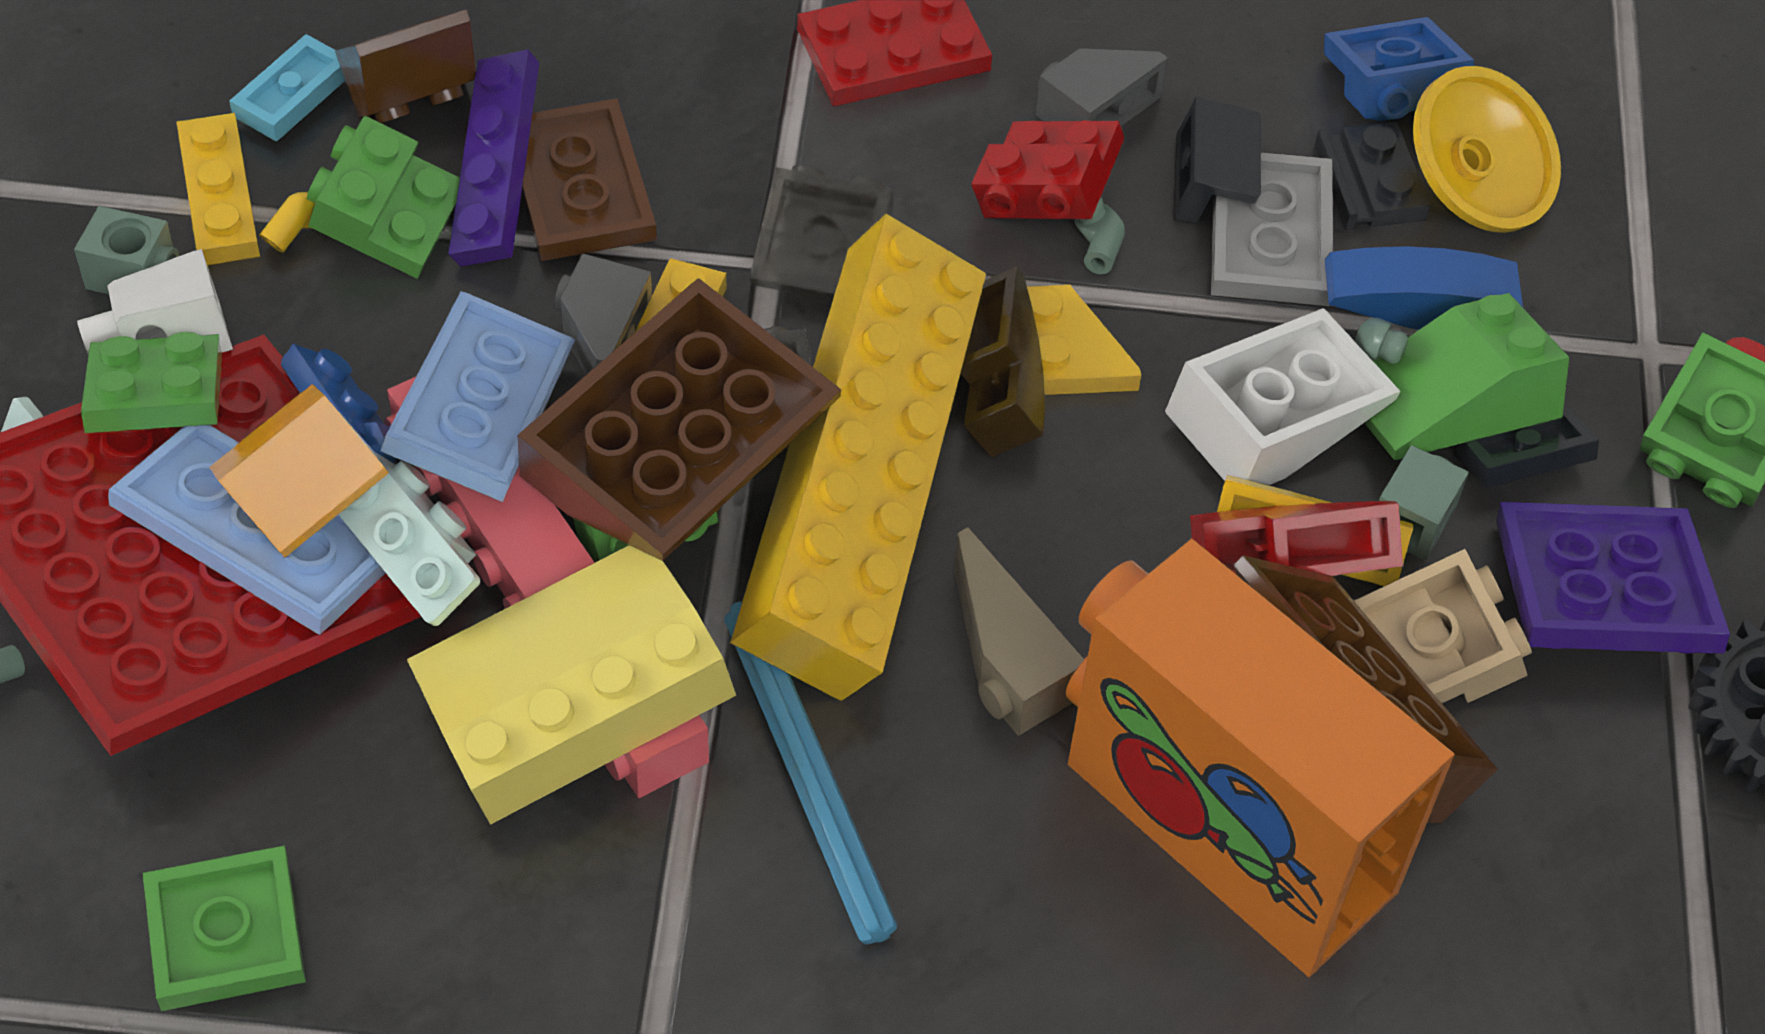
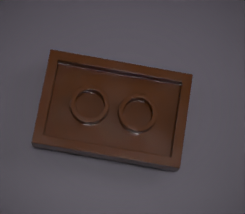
(584, 182)

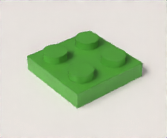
(152, 383)
(223, 928)

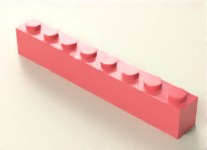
(528, 548)

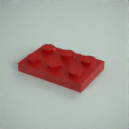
(891, 46)

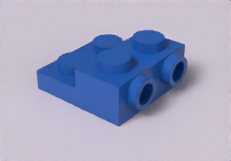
(1392, 64)

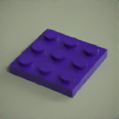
(1611, 578)

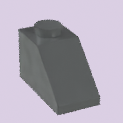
(1101, 85)
(601, 306)

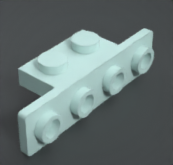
(414, 540)

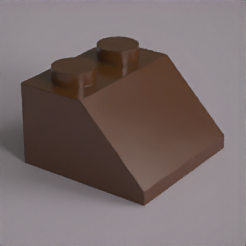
(409, 65)

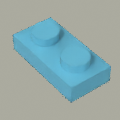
(288, 88)

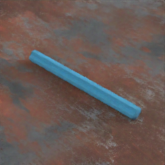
(819, 796)

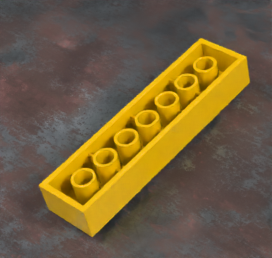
(864, 469)

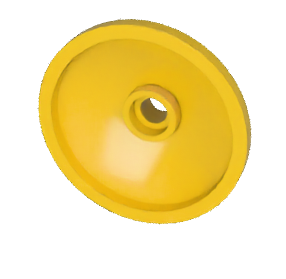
(1487, 149)

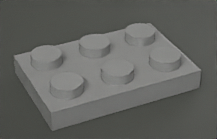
(1280, 241)

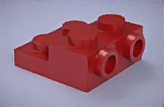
(1048, 169)

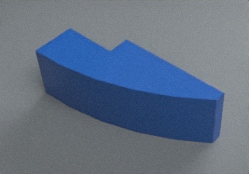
(1415, 282)

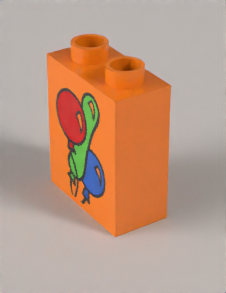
(1250, 752)

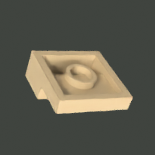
(1450, 628)

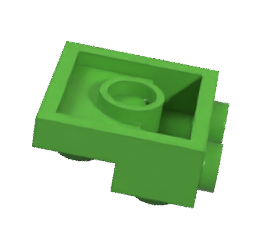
(383, 197)
(1713, 424)

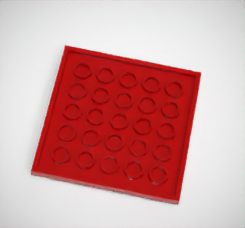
(123, 614)

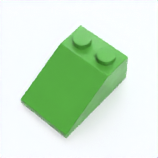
(1472, 377)

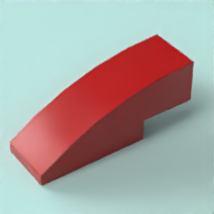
(1306, 536)

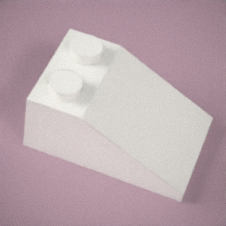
(1278, 398)

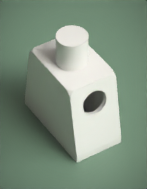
(161, 303)

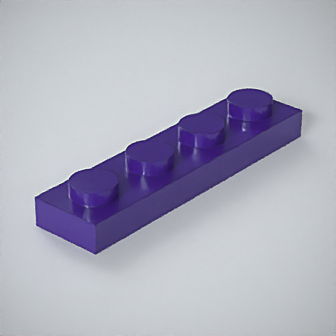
(494, 158)

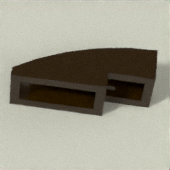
(1004, 367)

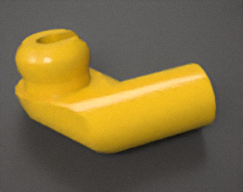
(288, 221)

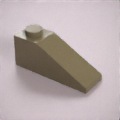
(1014, 647)

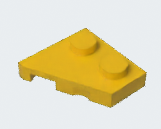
(1077, 347)

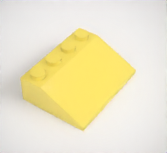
(571, 679)

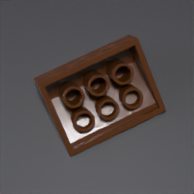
(672, 423)
(1338, 623)

